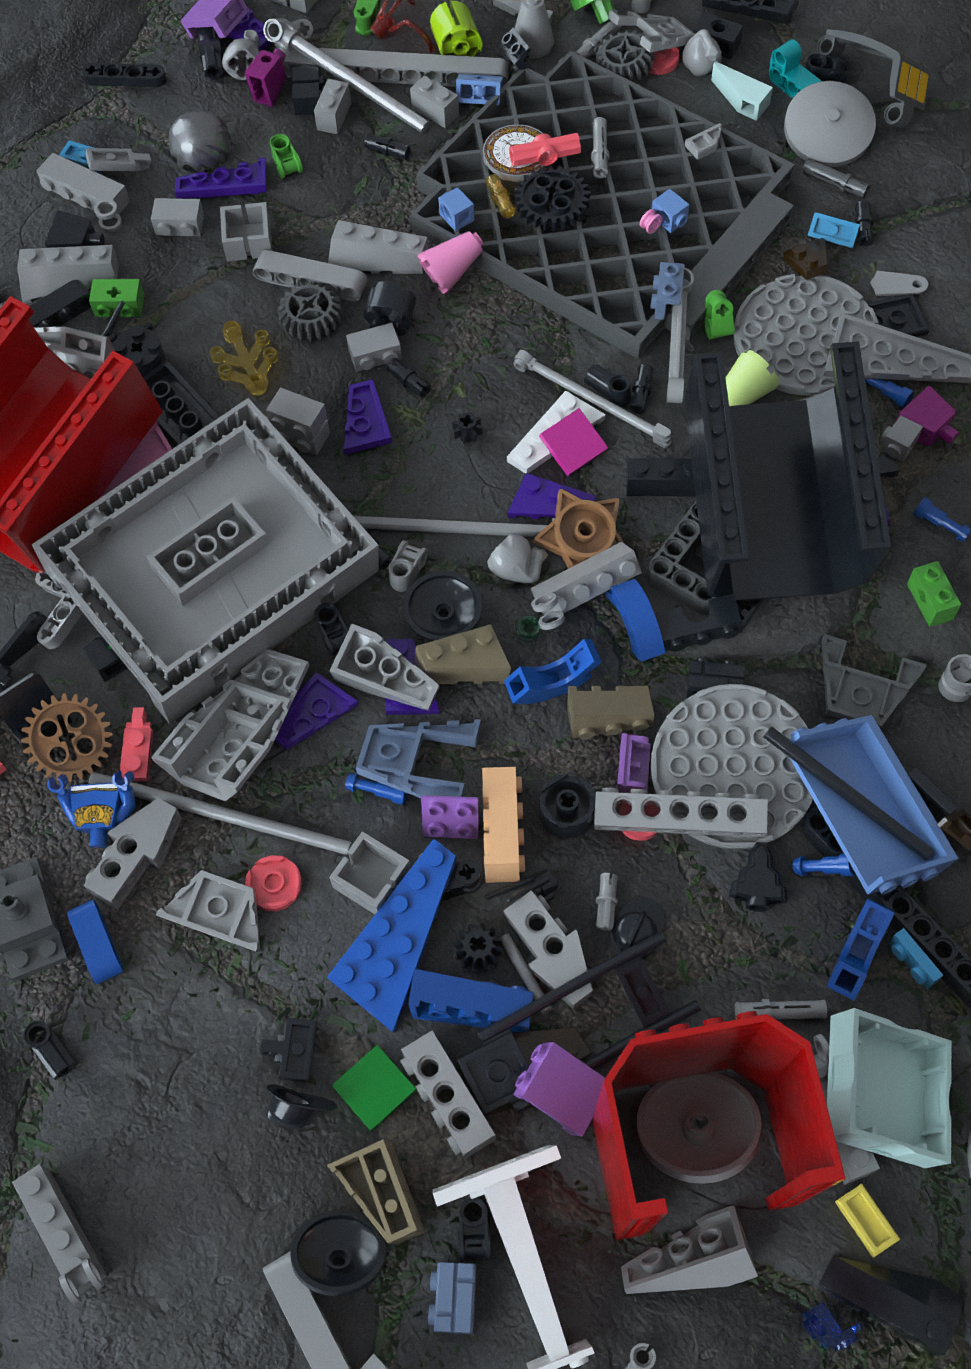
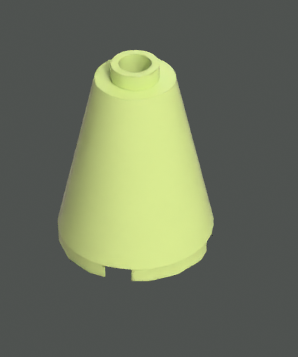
(749, 379)

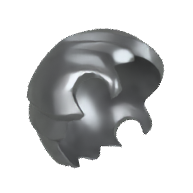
(199, 140)

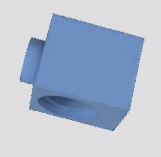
(456, 209)
(673, 210)

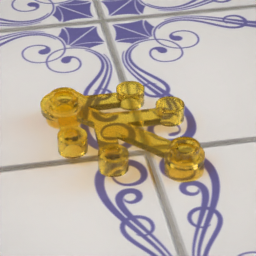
(233, 334)

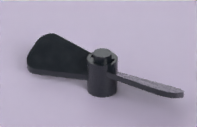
(19, 644)

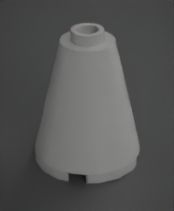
(535, 27)

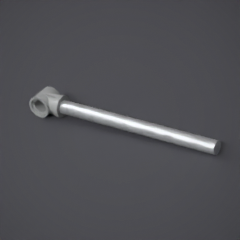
(291, 39)

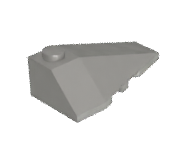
(378, 669)

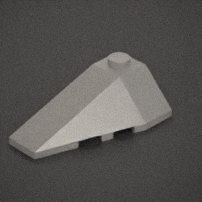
(703, 1257)

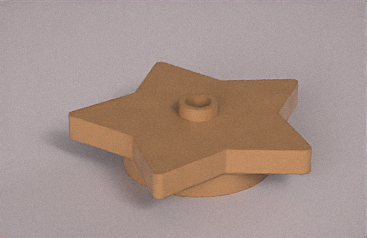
(577, 516)

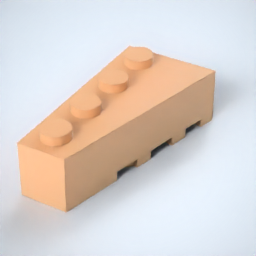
(501, 829)

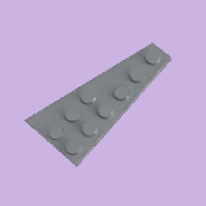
(900, 355)

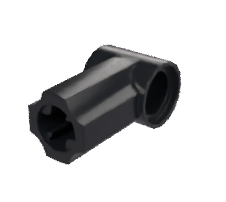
(613, 386)
(50, 1050)

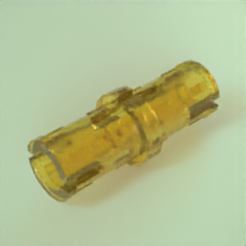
(500, 196)

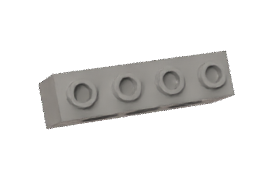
(429, 1051)

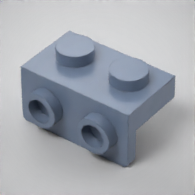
(668, 287)

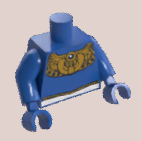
(96, 807)

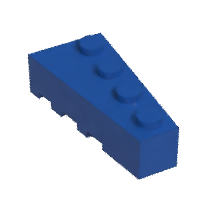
(465, 1001)

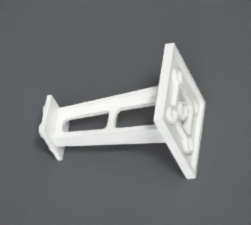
(506, 1206)

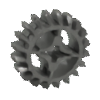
(625, 56)
(311, 319)

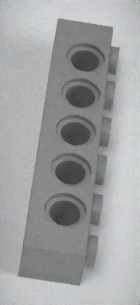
(694, 823)

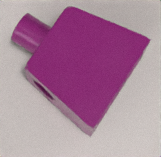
(266, 76)
(934, 415)

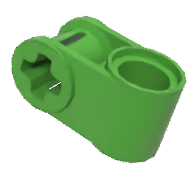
(366, 14)
(284, 156)
(718, 315)

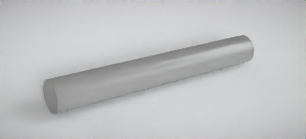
(523, 969)

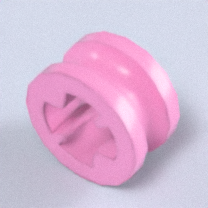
(651, 221)

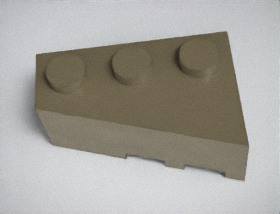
(464, 657)
(609, 711)
(381, 1190)

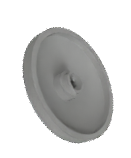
(830, 123)
(699, 1127)

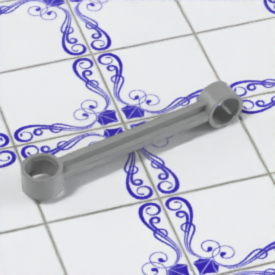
(677, 344)

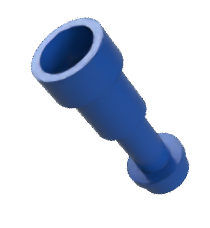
(900, 395)
(938, 517)
(354, 782)
(827, 865)

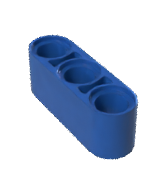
(95, 942)

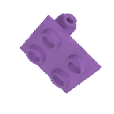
(450, 816)

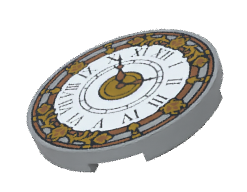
(497, 155)

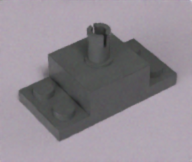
(28, 921)

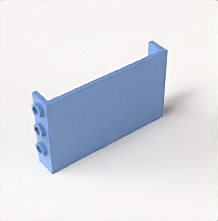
(867, 763)

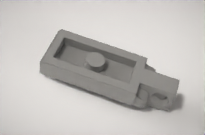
(116, 160)

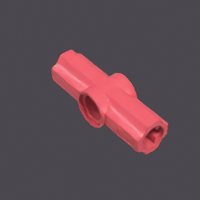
(544, 149)

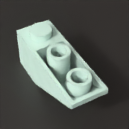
(743, 92)

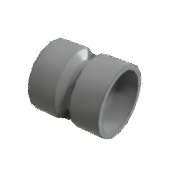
(956, 679)

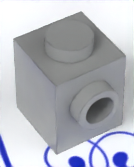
(901, 438)

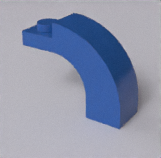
(638, 619)
(549, 681)
(860, 949)

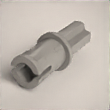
(606, 901)

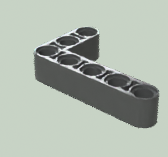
(673, 565)

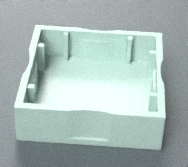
(889, 1089)

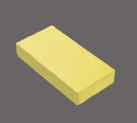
(867, 1220)

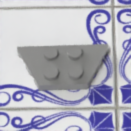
(217, 909)

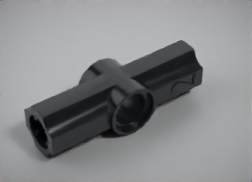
(210, 52)

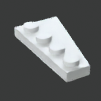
(531, 450)

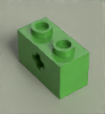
(108, 293)
(933, 594)

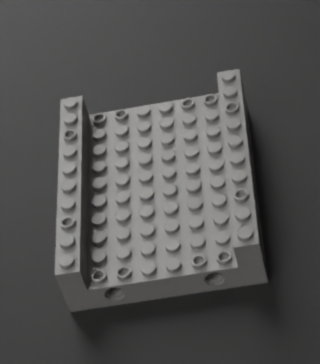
(209, 557)

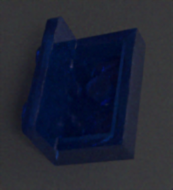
(821, 1325)

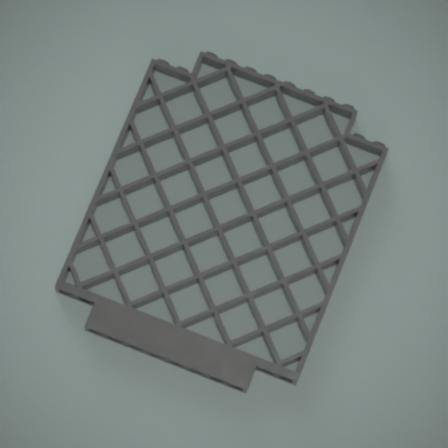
(717, 265)

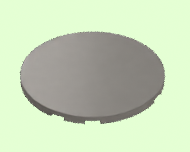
(794, 326)
(719, 747)

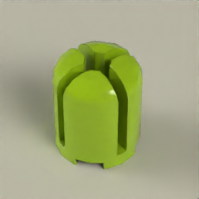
(456, 30)

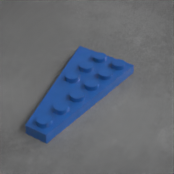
(384, 955)

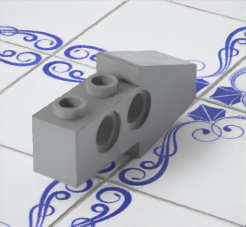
(148, 829)
(547, 967)

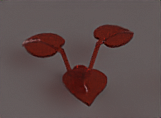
(384, 23)

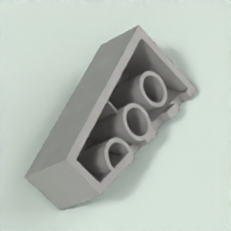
(376, 249)
(50, 268)

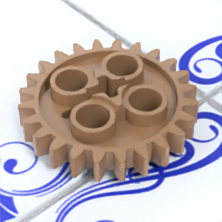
(42, 746)

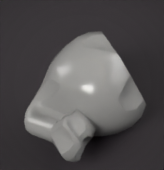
(701, 53)
(241, 54)
(516, 560)

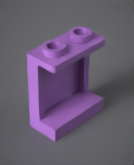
(219, 14)
(561, 1087)

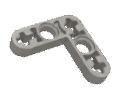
(50, 634)

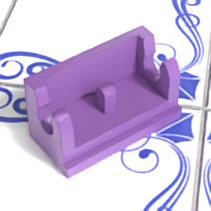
(633, 763)

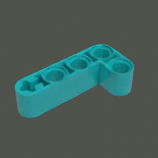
(787, 71)

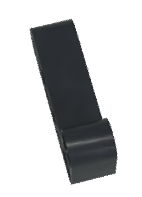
(60, 305)

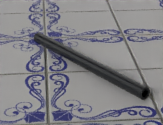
(848, 793)

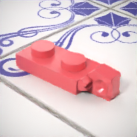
(137, 746)

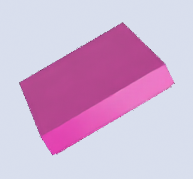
(573, 442)

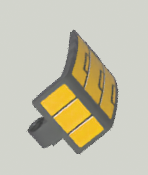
(907, 80)

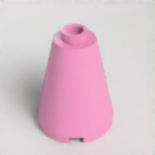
(450, 259)

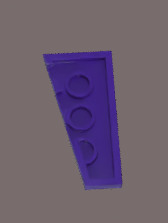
(223, 182)

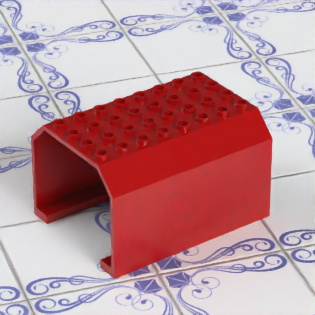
(59, 432)
(758, 1051)

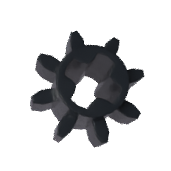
(467, 427)

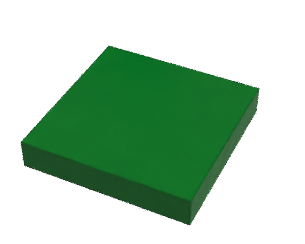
(374, 1088)

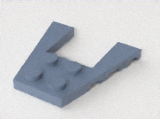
(392, 752)

